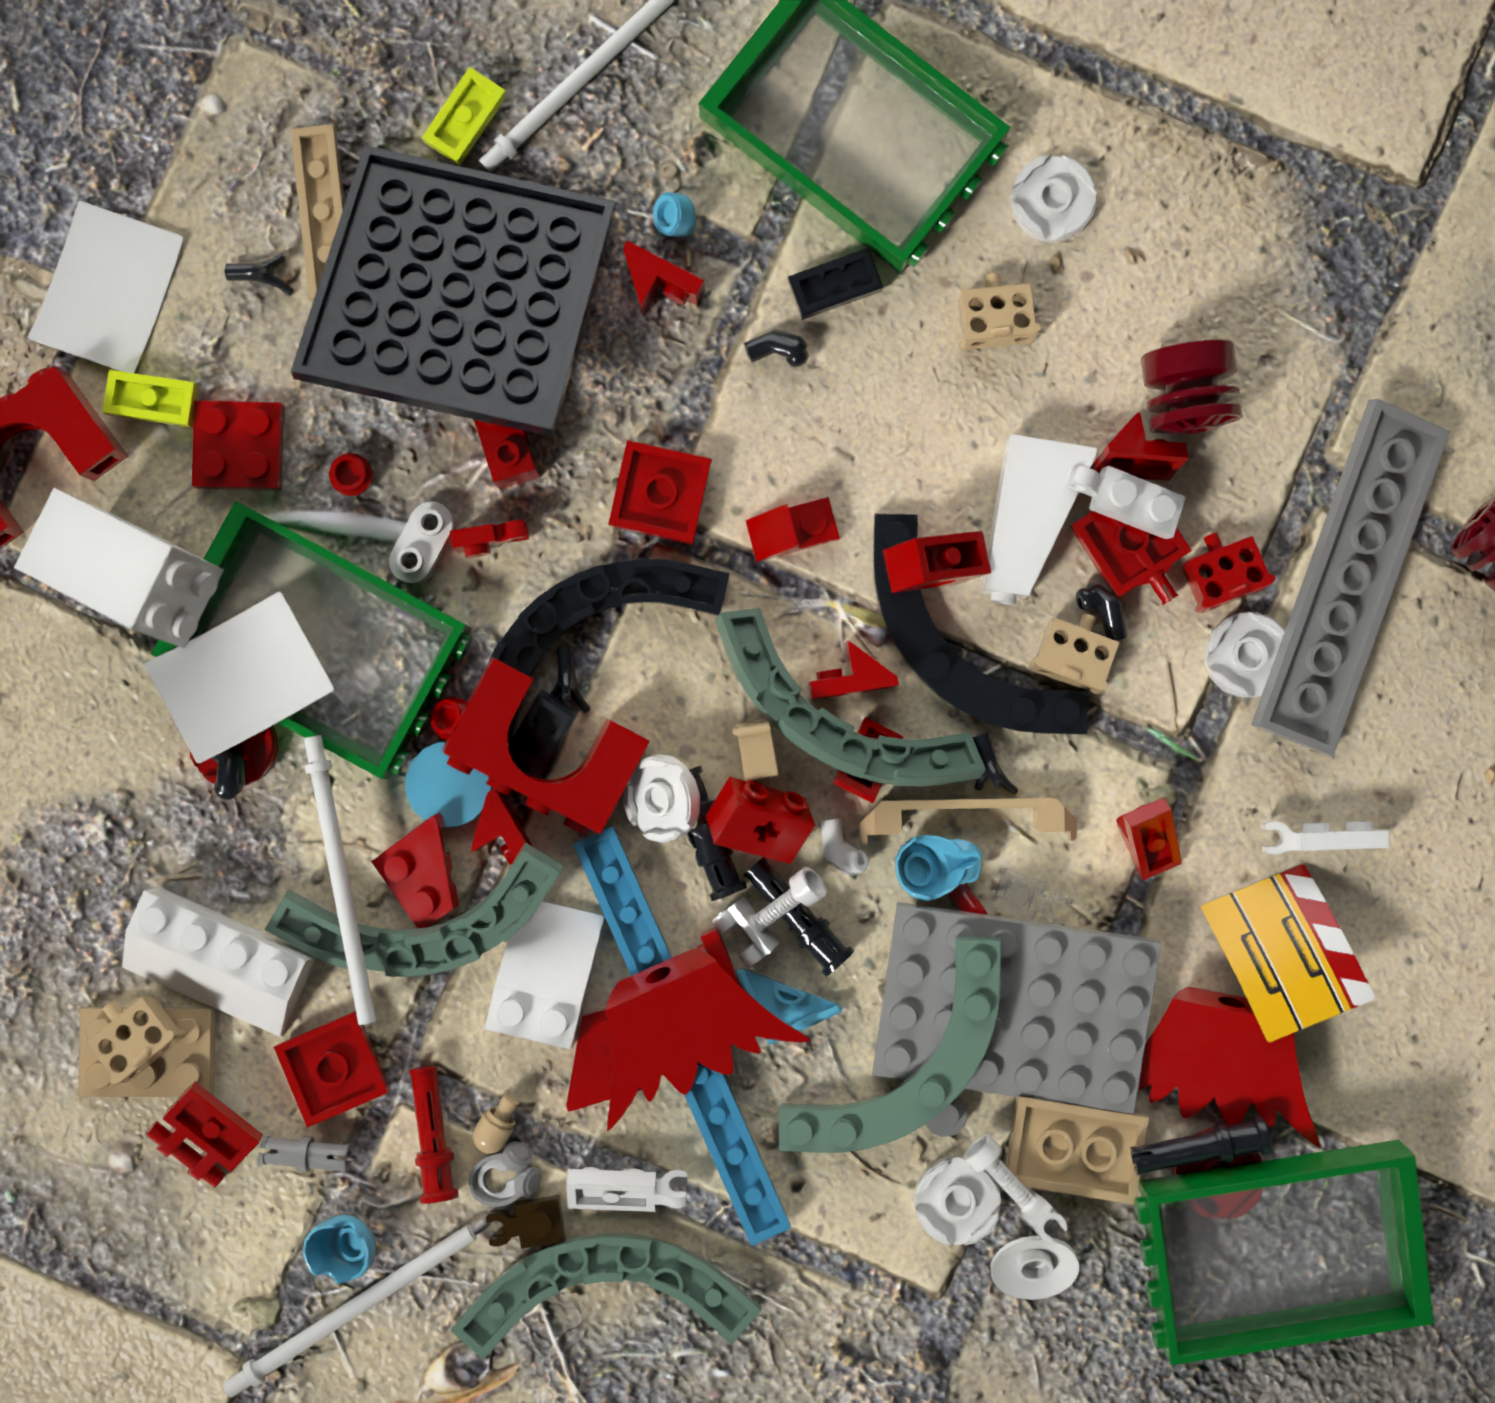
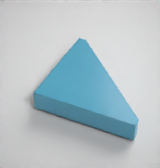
(786, 1002)

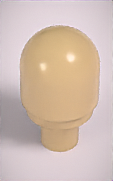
(495, 1126)

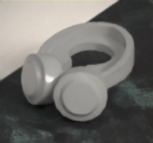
(513, 1157)

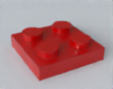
(237, 445)
(660, 492)
(332, 1069)

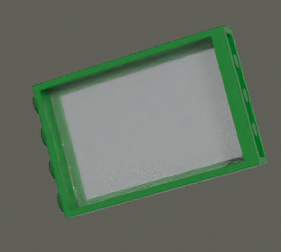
(855, 125)
(372, 639)
(1285, 1252)

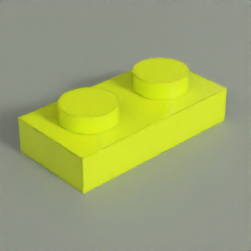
(464, 116)
(150, 398)

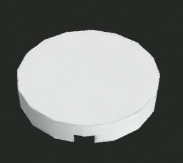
(1053, 198)
(1232, 653)
(662, 798)
(956, 1202)

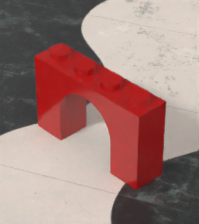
(59, 407)
(583, 796)

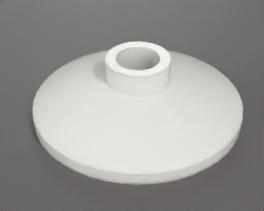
(1034, 1268)

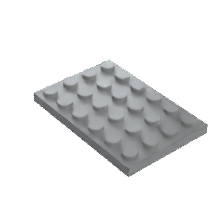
(1066, 1012)

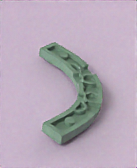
(828, 737)
(428, 948)
(927, 1090)
(605, 1259)

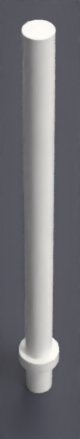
(507, 144)
(318, 768)
(255, 1371)

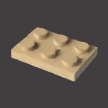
(170, 1074)
(1075, 1149)

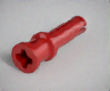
(434, 1155)

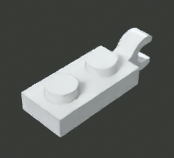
(1129, 499)
(1320, 837)
(624, 1189)

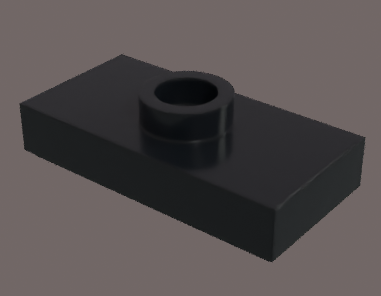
(835, 283)
(541, 733)

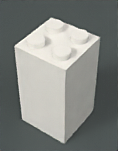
(118, 569)

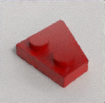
(420, 873)
(592, 1063)

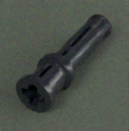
(811, 932)
(1221, 1143)

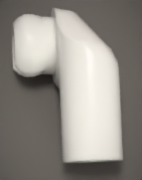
(839, 852)

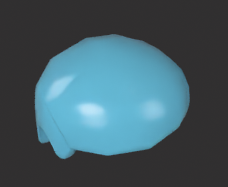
(340, 1248)

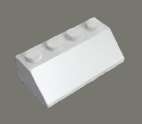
(215, 959)

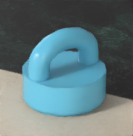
(674, 215)

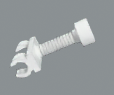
(805, 889)
(1030, 1206)

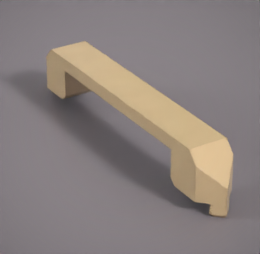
(1048, 813)

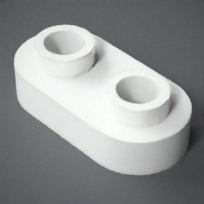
(424, 543)

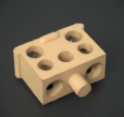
(994, 325)
(1069, 665)
(756, 750)
(136, 1051)

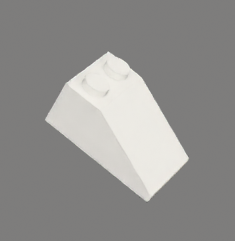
(546, 976)

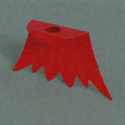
(679, 1017)
(1217, 1050)

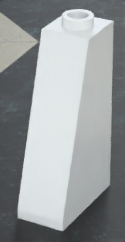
(1029, 512)

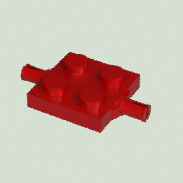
(1129, 555)

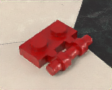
(211, 1127)

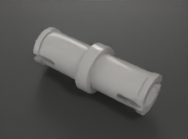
(305, 1154)

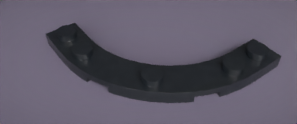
(600, 590)
(949, 673)

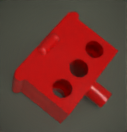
(1226, 585)

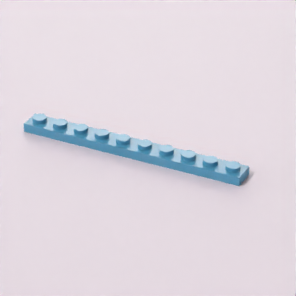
(710, 1094)

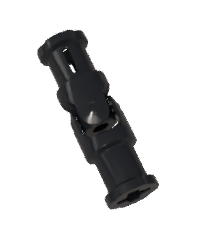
(712, 857)

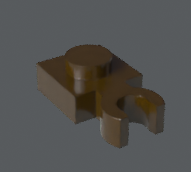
(535, 1222)

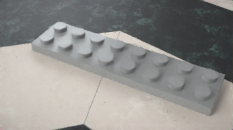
(1350, 577)

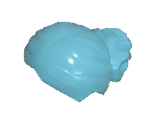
(936, 865)

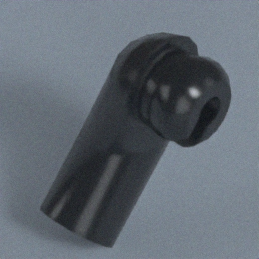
(780, 343)
(1107, 605)
(230, 774)

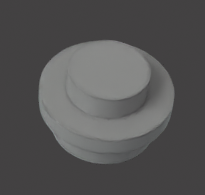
(950, 1120)

